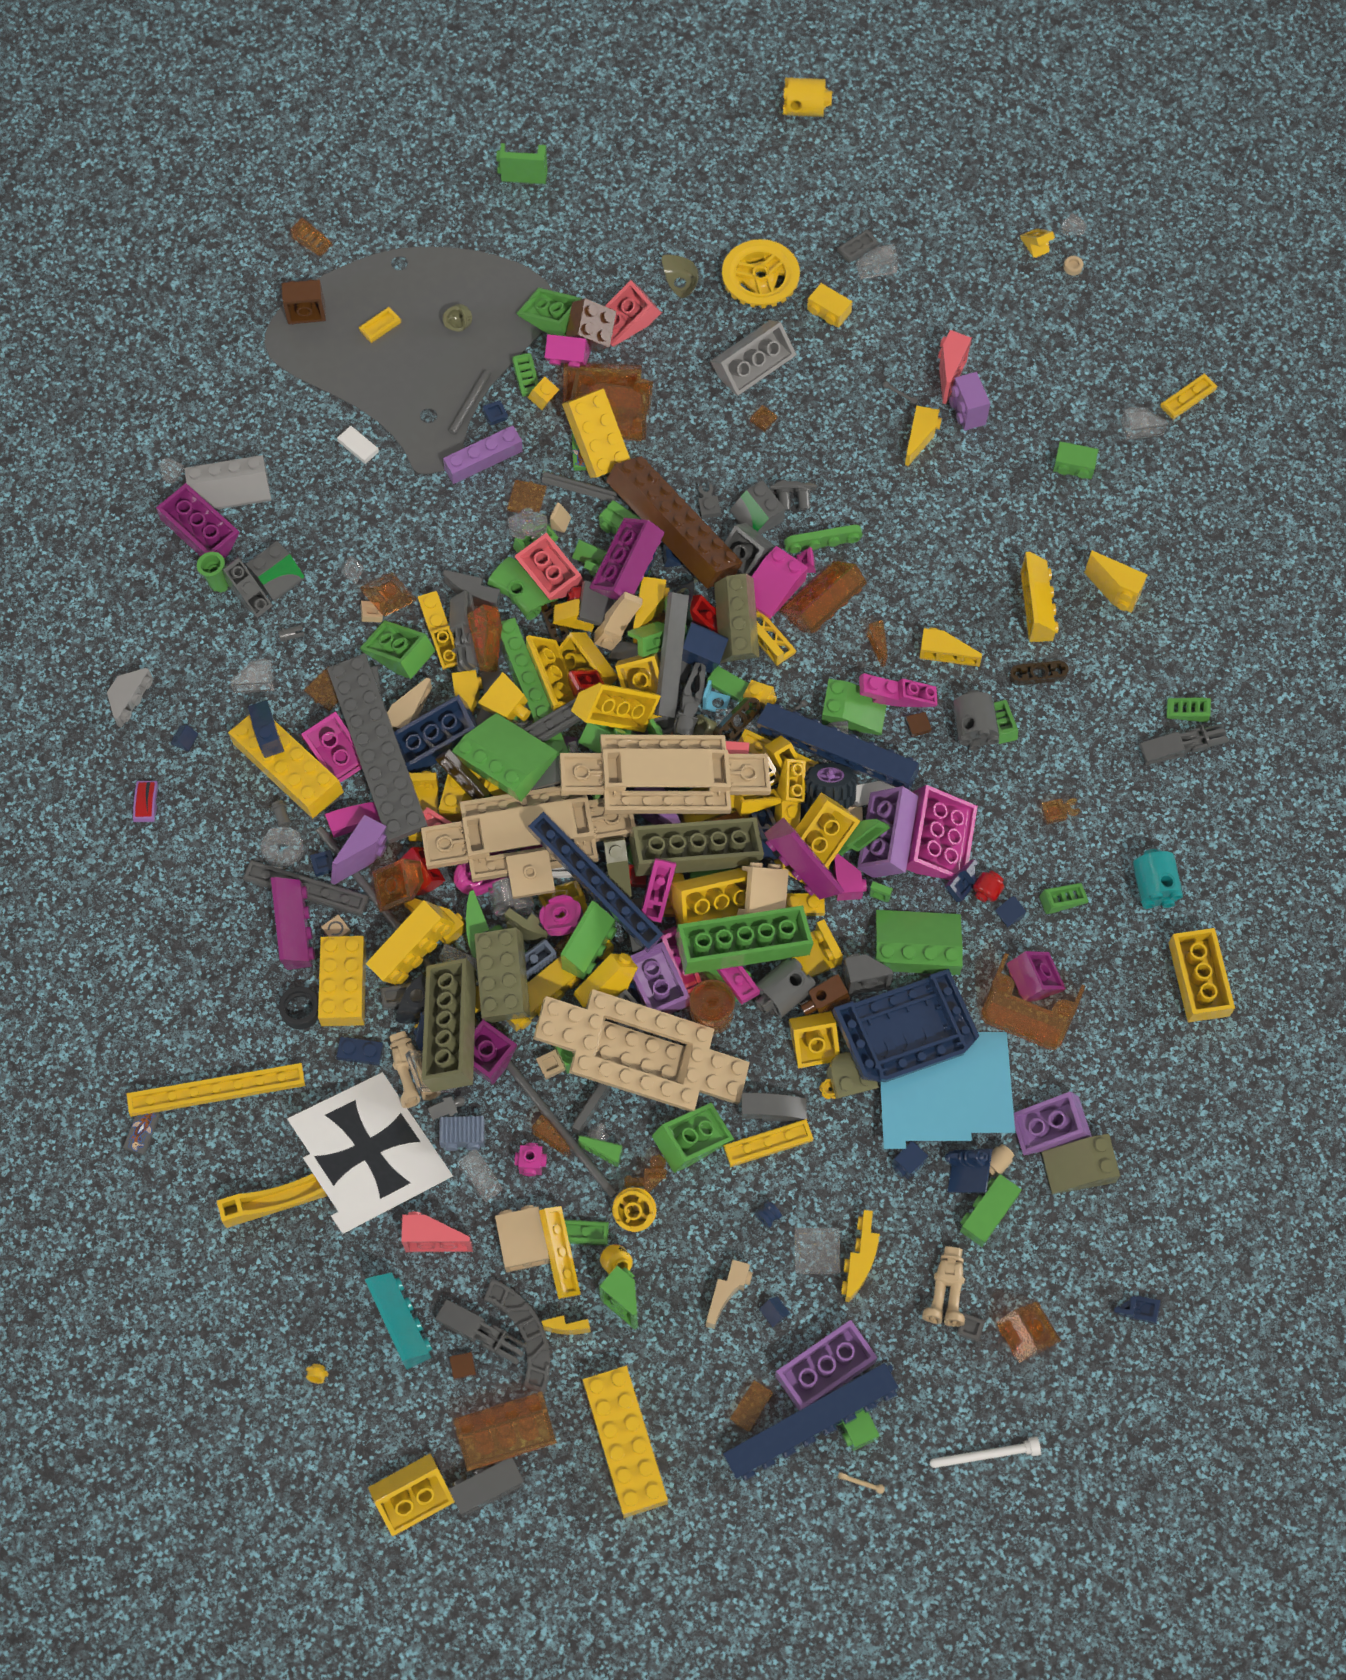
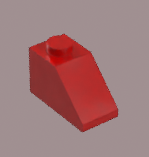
(703, 613)
(582, 680)

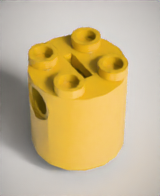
(806, 97)

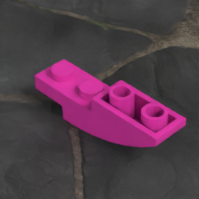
(901, 693)

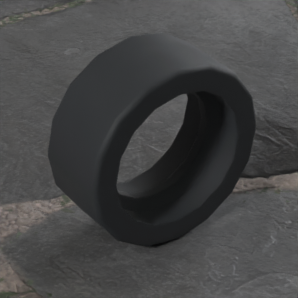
(288, 996)

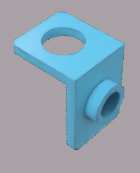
(709, 696)

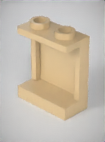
(765, 888)
(522, 1238)

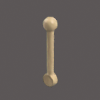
(879, 1488)

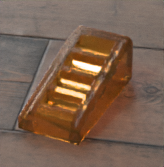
(301, 229)
(877, 639)
(548, 1134)

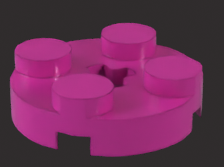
(565, 925)

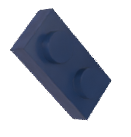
(360, 1051)

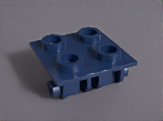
(969, 1170)

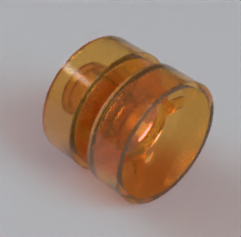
(712, 1005)

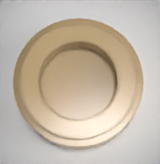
(1073, 265)

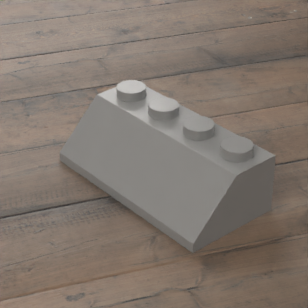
(754, 357)
(231, 482)

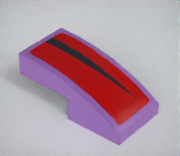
(145, 801)

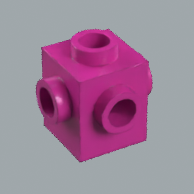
(534, 1166)

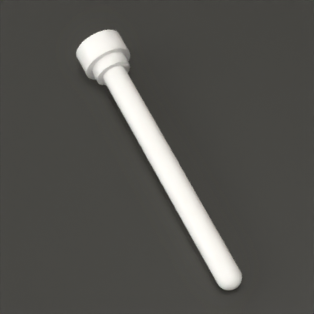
(1029, 1446)

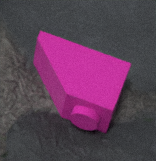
(849, 879)

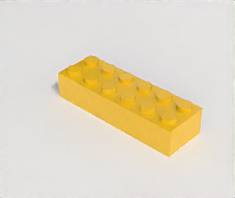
(292, 771)
(625, 1441)

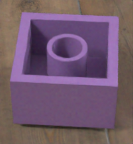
(969, 401)

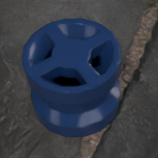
(768, 1214)

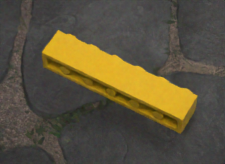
(552, 983)

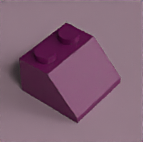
(1035, 975)
(491, 1052)

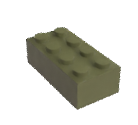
(502, 975)

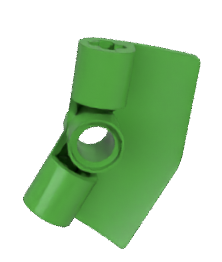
(511, 578)

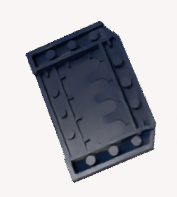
(907, 1028)

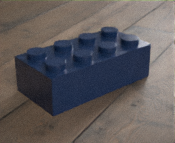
(434, 733)

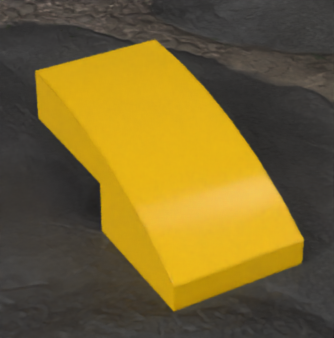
(559, 1326)

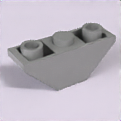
(127, 693)

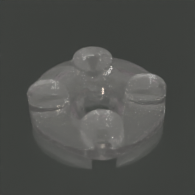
(527, 524)
(276, 837)

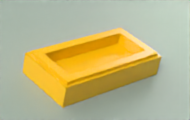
(380, 324)

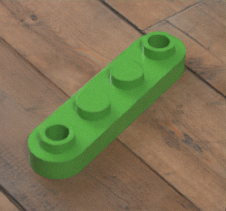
(823, 538)

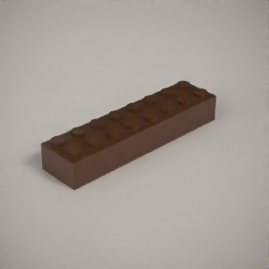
(684, 530)

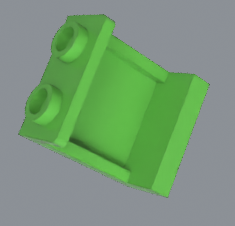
(522, 166)

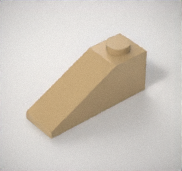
(410, 705)

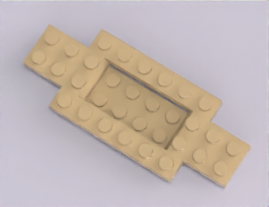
(664, 763)
(503, 824)
(638, 1060)

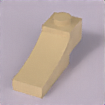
(617, 620)
(737, 1278)

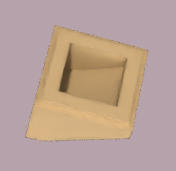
(559, 518)

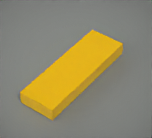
(1188, 396)

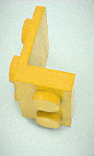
(426, 788)

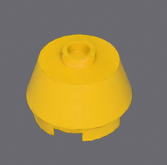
(634, 1209)

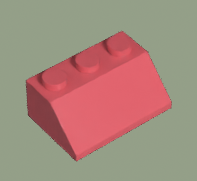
(549, 568)

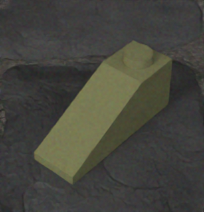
(617, 864)

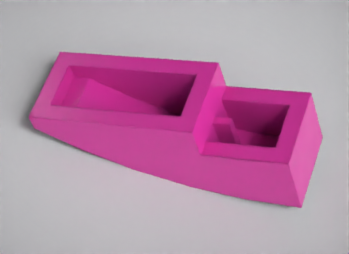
(346, 819)

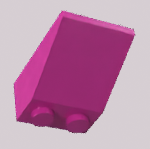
(567, 350)
(777, 581)
(333, 746)

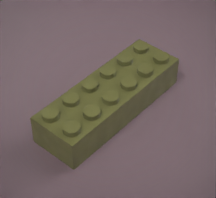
(697, 845)
(449, 1025)

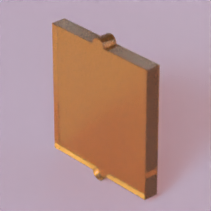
(526, 496)
(323, 691)

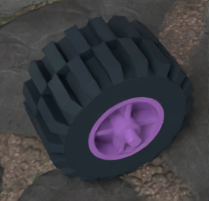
(832, 780)

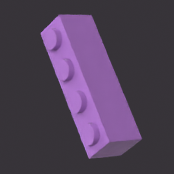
(482, 454)

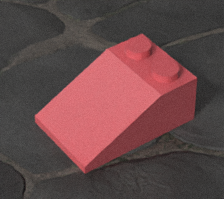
(633, 312)
(952, 358)
(426, 1234)

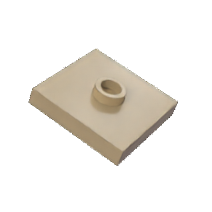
(530, 874)

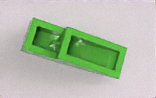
(864, 834)
(474, 921)

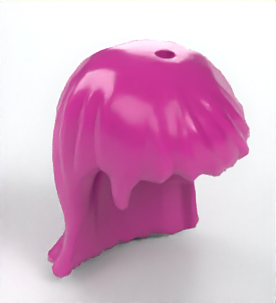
(464, 882)

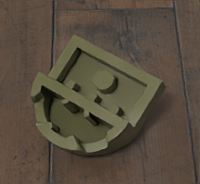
(531, 930)
(846, 1077)

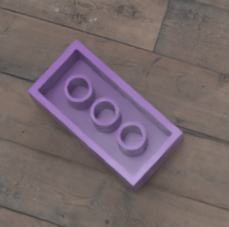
(890, 850)
(826, 1366)

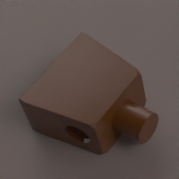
(832, 991)

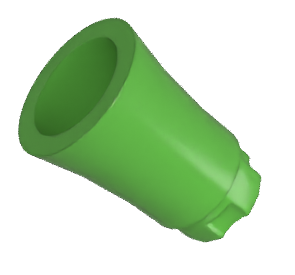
(210, 567)

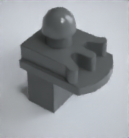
(445, 1107)

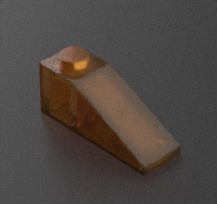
(486, 636)

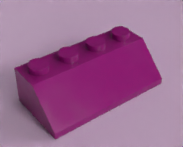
(197, 522)
(627, 558)
(802, 860)
(292, 923)

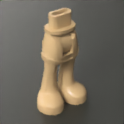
(400, 1046)
(948, 1274)

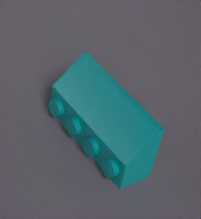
(398, 1319)

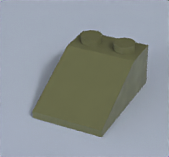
(1081, 1164)

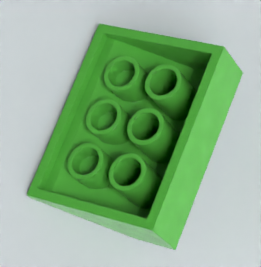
(505, 755)
(919, 941)

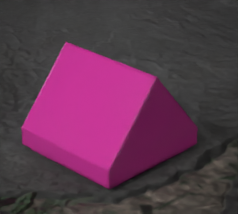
(807, 558)

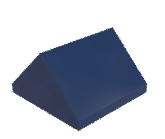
(703, 647)

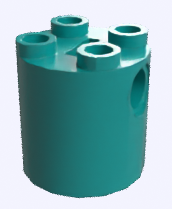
(1157, 879)

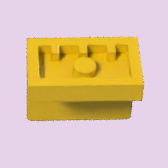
(824, 952)

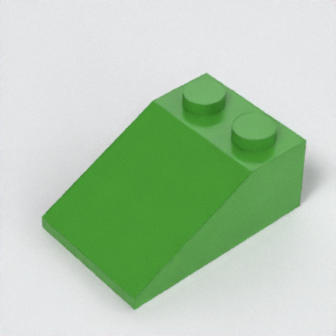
(548, 311)
(398, 648)
(846, 704)
(692, 1137)

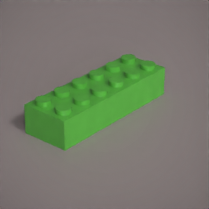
(743, 939)

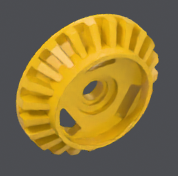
(772, 260)

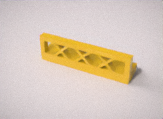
(771, 646)

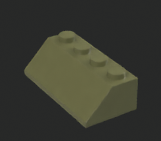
(737, 617)

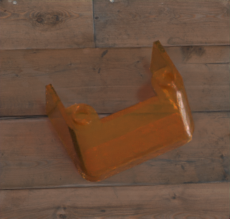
(1025, 1018)

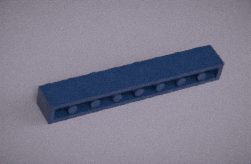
(838, 746)
(595, 882)
(811, 1422)

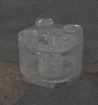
(502, 899)

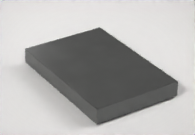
(595, 605)

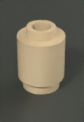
(1000, 1160)

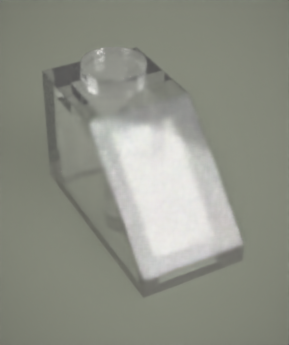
(878, 262)
(1142, 423)
(254, 677)
(479, 1175)

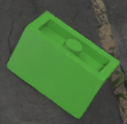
(648, 638)

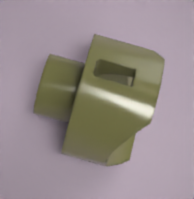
(457, 317)
(704, 726)

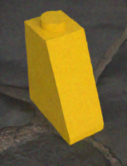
(609, 977)

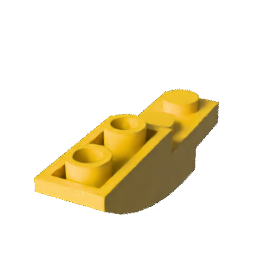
(438, 629)
(791, 791)
(860, 1263)

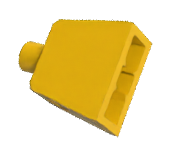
(505, 700)

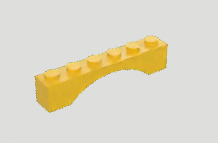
(253, 1205)

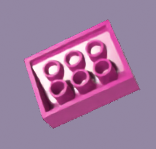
(940, 833)

